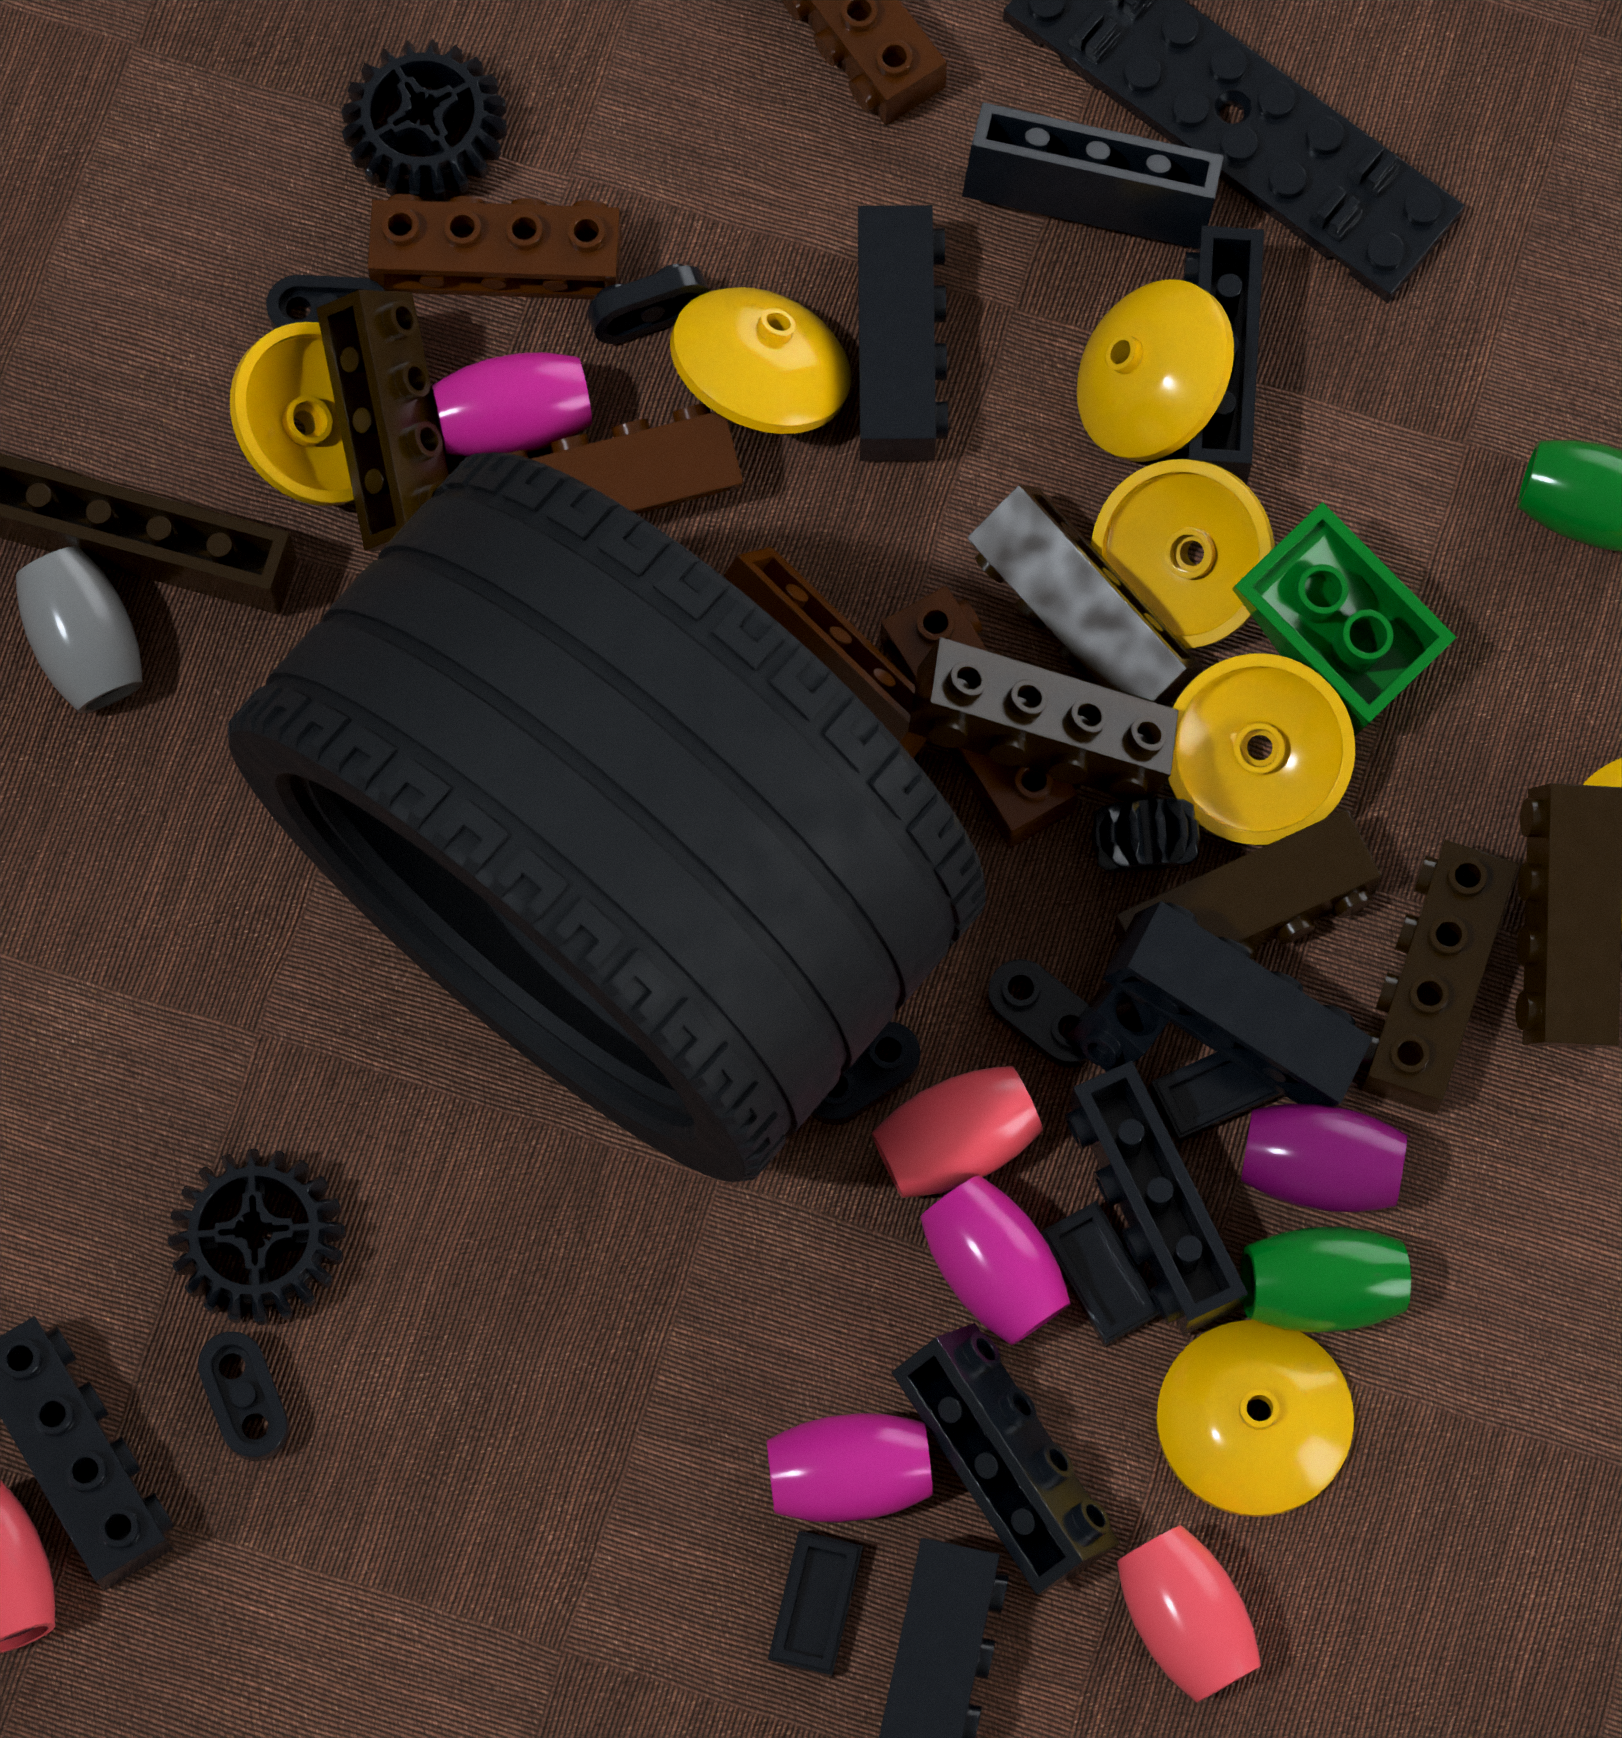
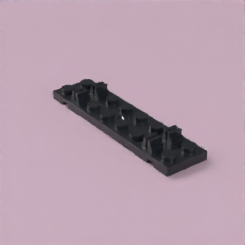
(1285, 153)

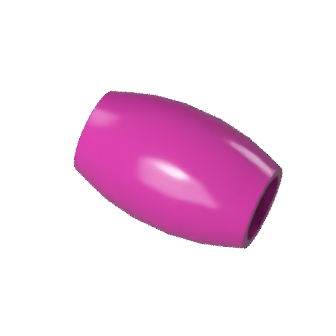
(512, 403)
(995, 1260)
(849, 1467)

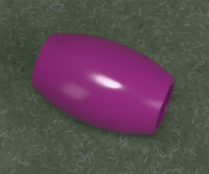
(1324, 1158)

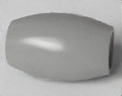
(79, 629)

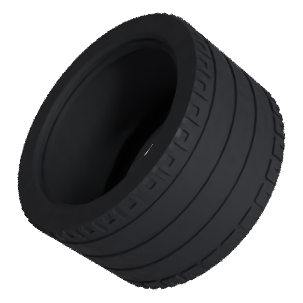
(612, 811)

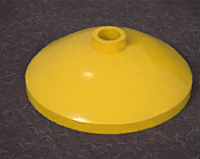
(760, 360)
(1155, 370)
(285, 380)
(1147, 538)
(1270, 796)
(1246, 1462)

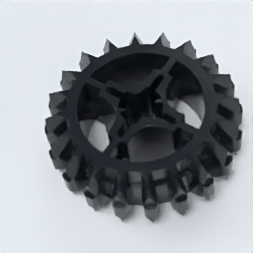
(461, 93)
(229, 1234)

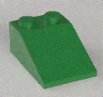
(1342, 614)

